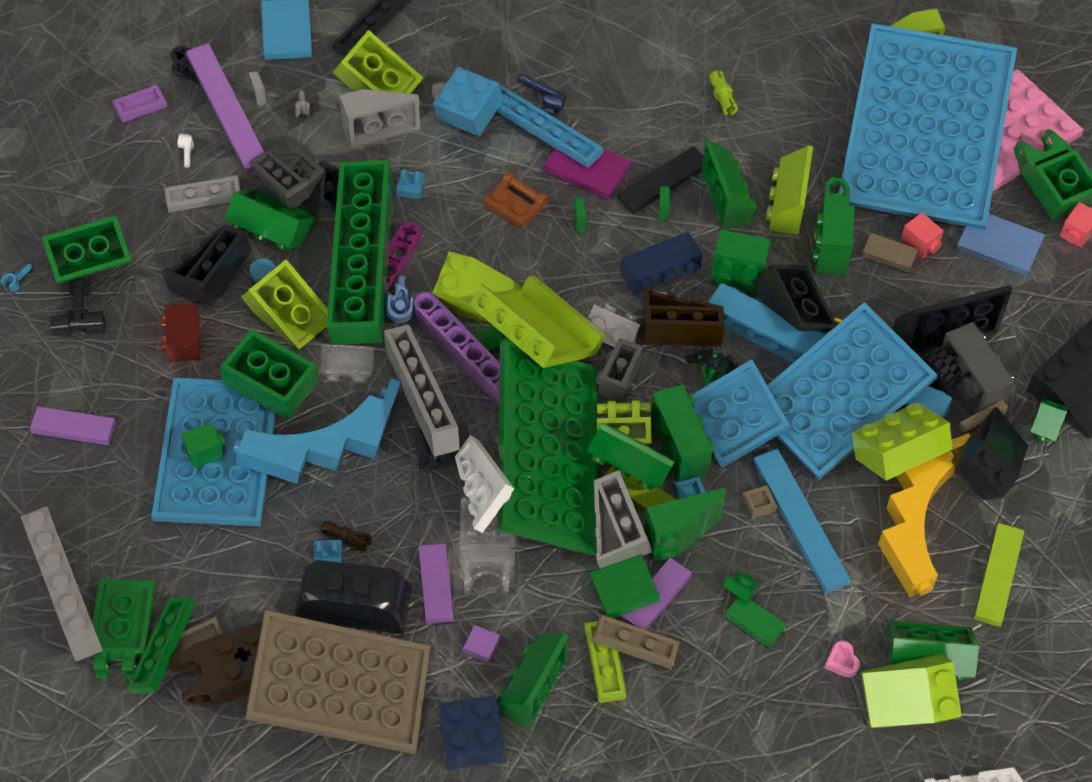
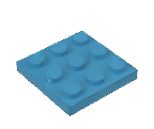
(739, 413)

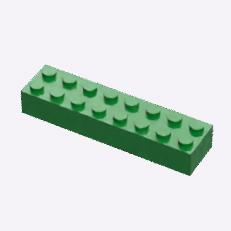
(360, 253)

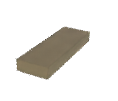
(635, 641)

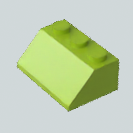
(789, 192)

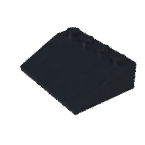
(930, 324)
(1068, 380)

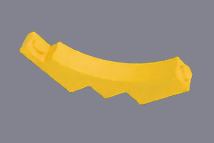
(905, 543)

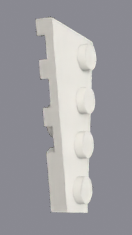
(483, 482)

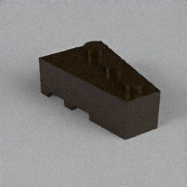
(681, 321)

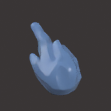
(399, 306)

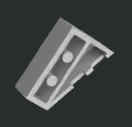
(617, 522)

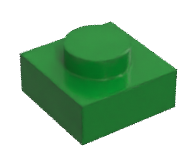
(742, 585)

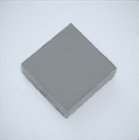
(257, 88)

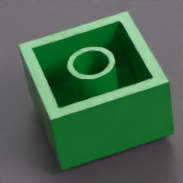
(739, 260)

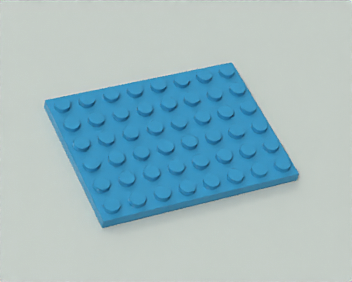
(928, 125)

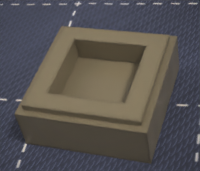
(759, 501)

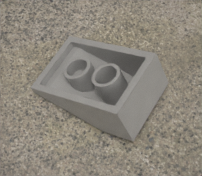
(378, 115)

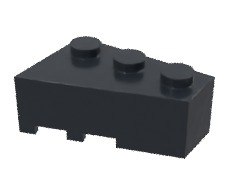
(209, 267)

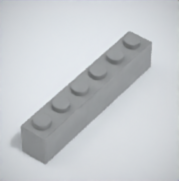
(422, 390)
(61, 584)

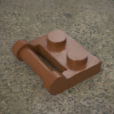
(513, 207)

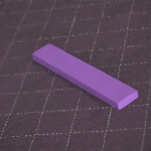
(225, 104)

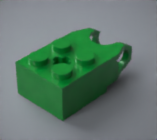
(1056, 175)
(834, 231)

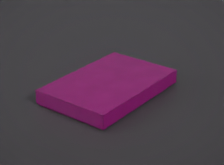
(598, 179)

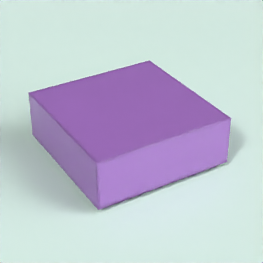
(481, 643)

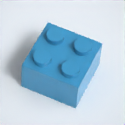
(468, 101)

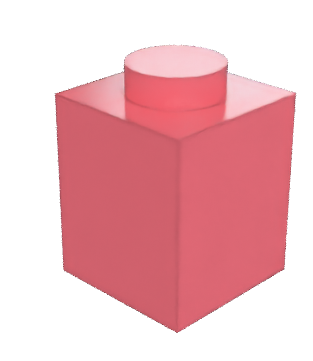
(1078, 225)
(923, 235)

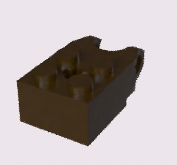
(220, 665)

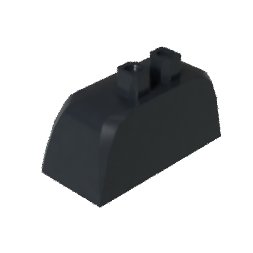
(354, 596)

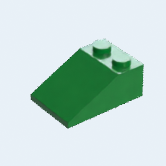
(679, 523)

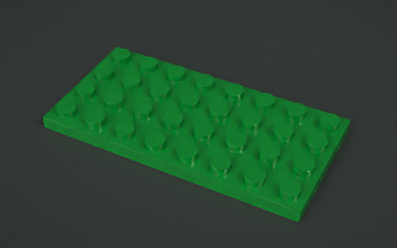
(543, 449)

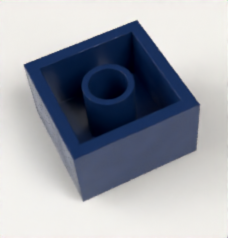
(471, 732)

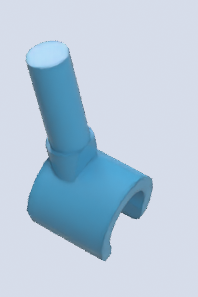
(9, 277)

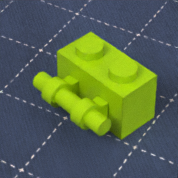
(634, 426)

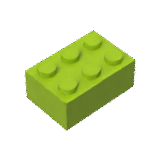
(902, 441)

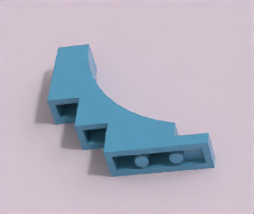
(286, 454)

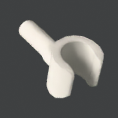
(185, 142)

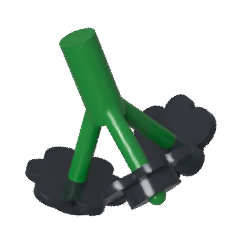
(713, 361)

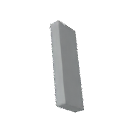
(201, 193)

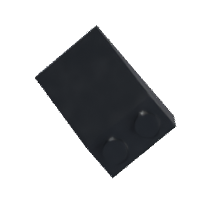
(794, 297)
(992, 456)

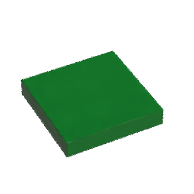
(625, 586)

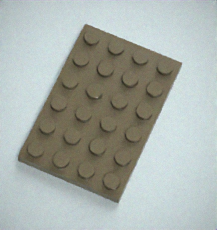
(338, 682)

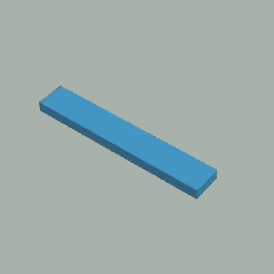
(549, 128)
(802, 521)

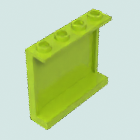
(539, 323)

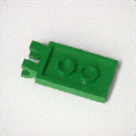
(122, 623)

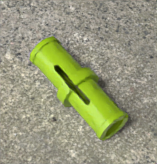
(723, 92)

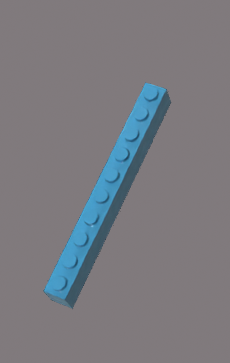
(765, 328)

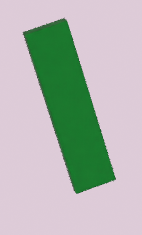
(161, 645)

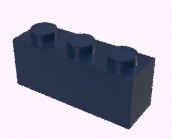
(661, 263)

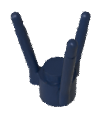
(552, 99)

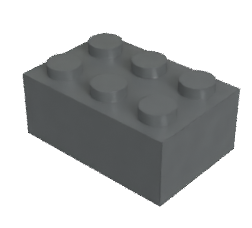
(982, 374)

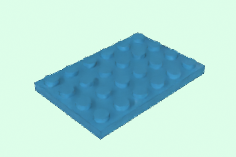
(843, 384)
(221, 489)

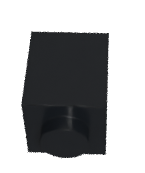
(326, 189)

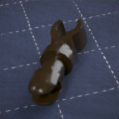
(356, 539)

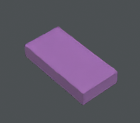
(139, 103)

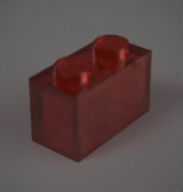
(182, 332)

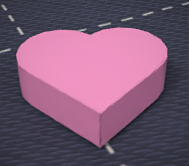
(842, 660)

